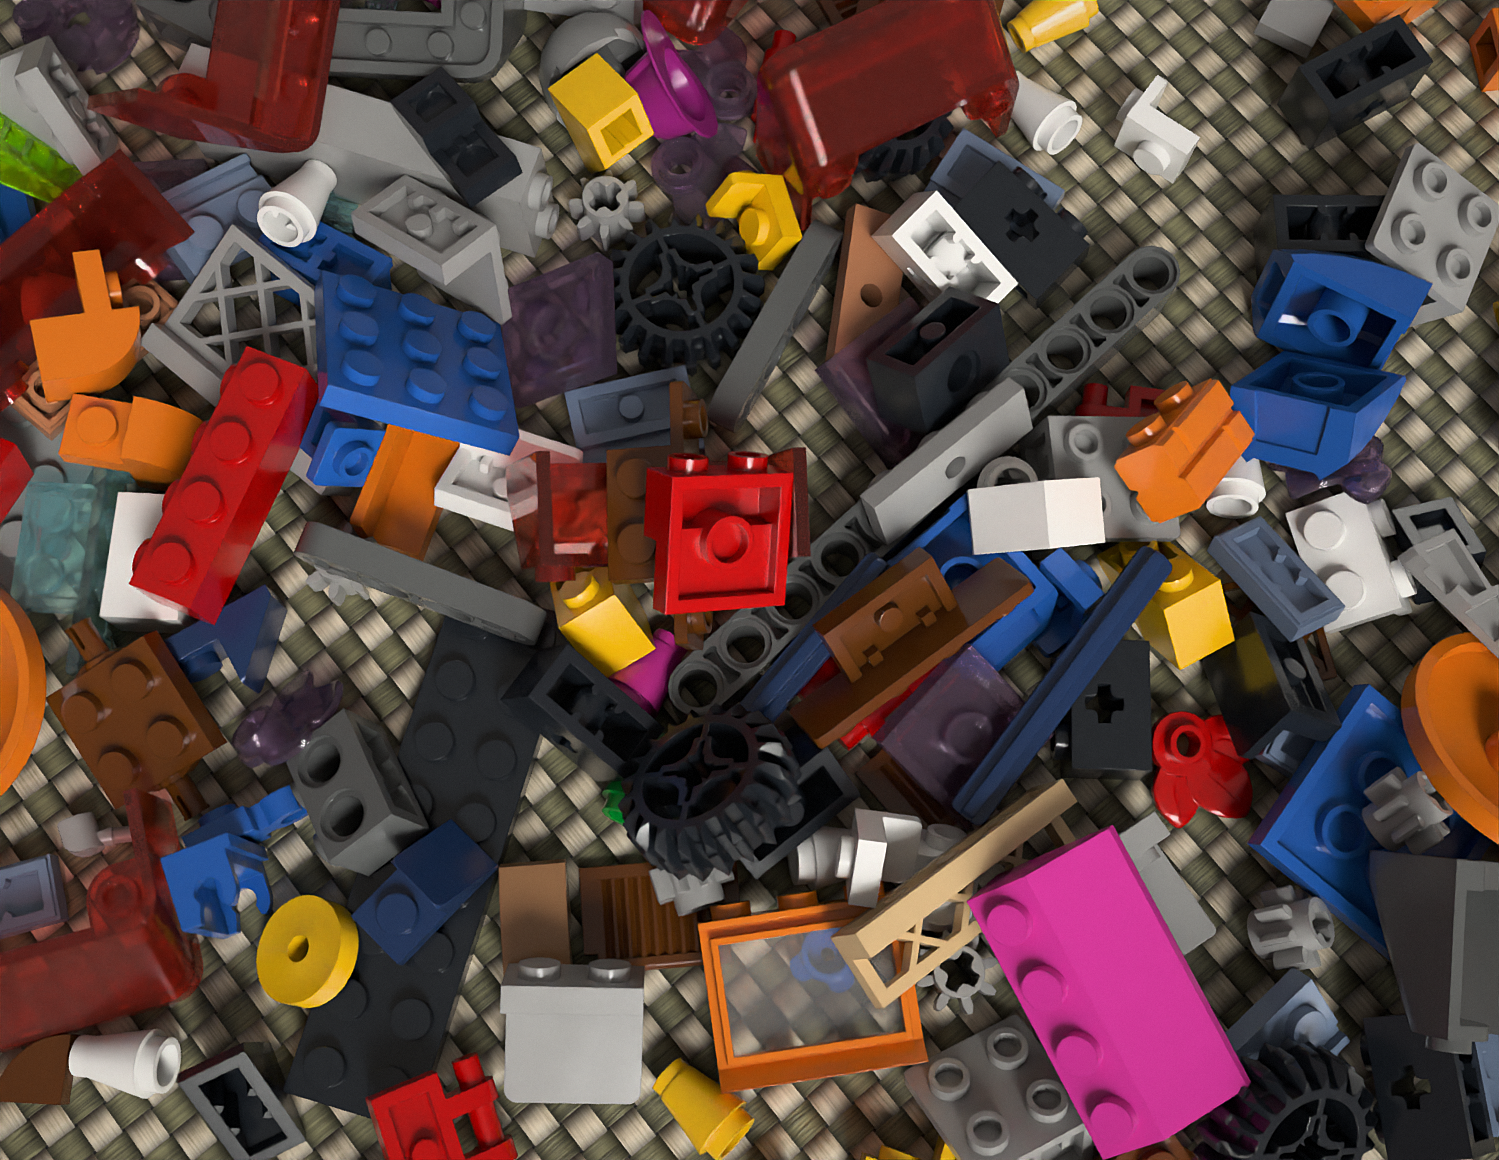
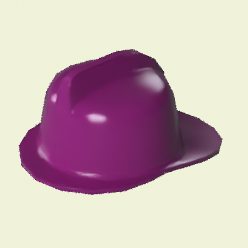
(669, 88)

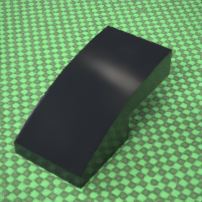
(456, 137)

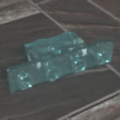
(67, 550)

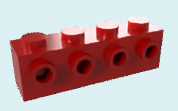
(227, 486)

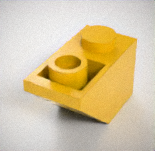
(600, 113)
(1188, 610)
(602, 620)

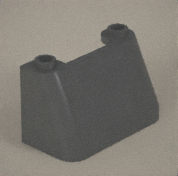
(465, 39)
(1441, 943)

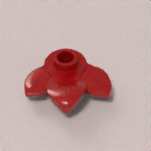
(1205, 776)

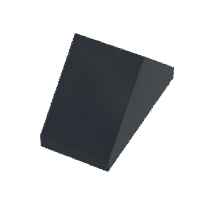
(245, 1101)

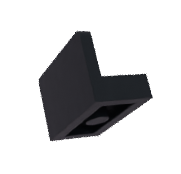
(1268, 688)

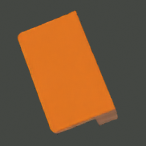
(399, 491)

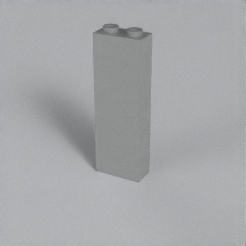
(373, 149)

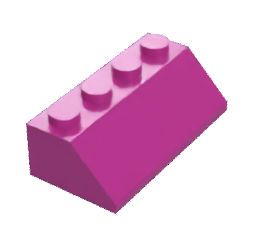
(1108, 993)

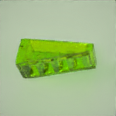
(31, 164)

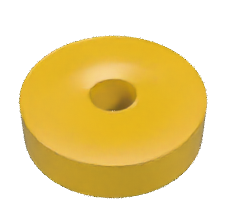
(282, 960)

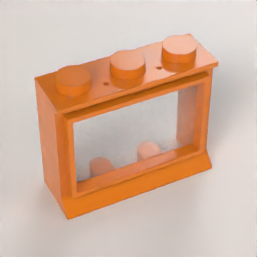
(789, 1000)

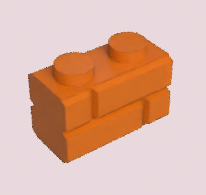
(1183, 449)

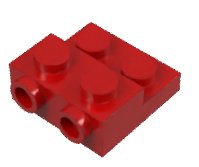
(718, 532)

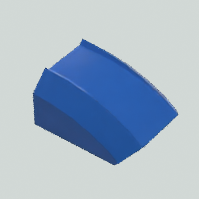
(1335, 305)
(1313, 410)
(951, 548)

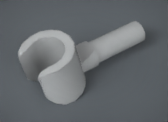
(84, 839)

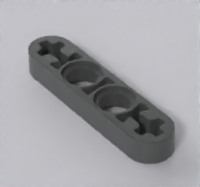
(775, 326)
(420, 583)

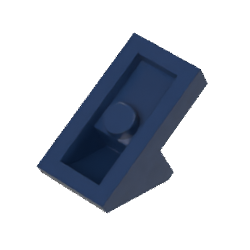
(243, 633)
(424, 890)

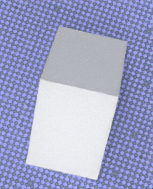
(1036, 515)

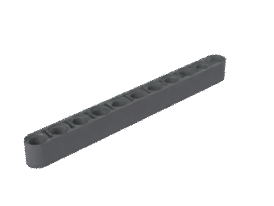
(1045, 387)

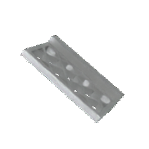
(198, 358)

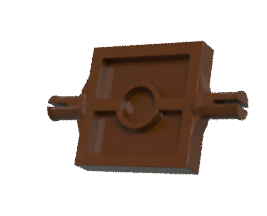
(136, 718)

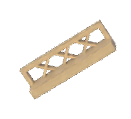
(952, 880)

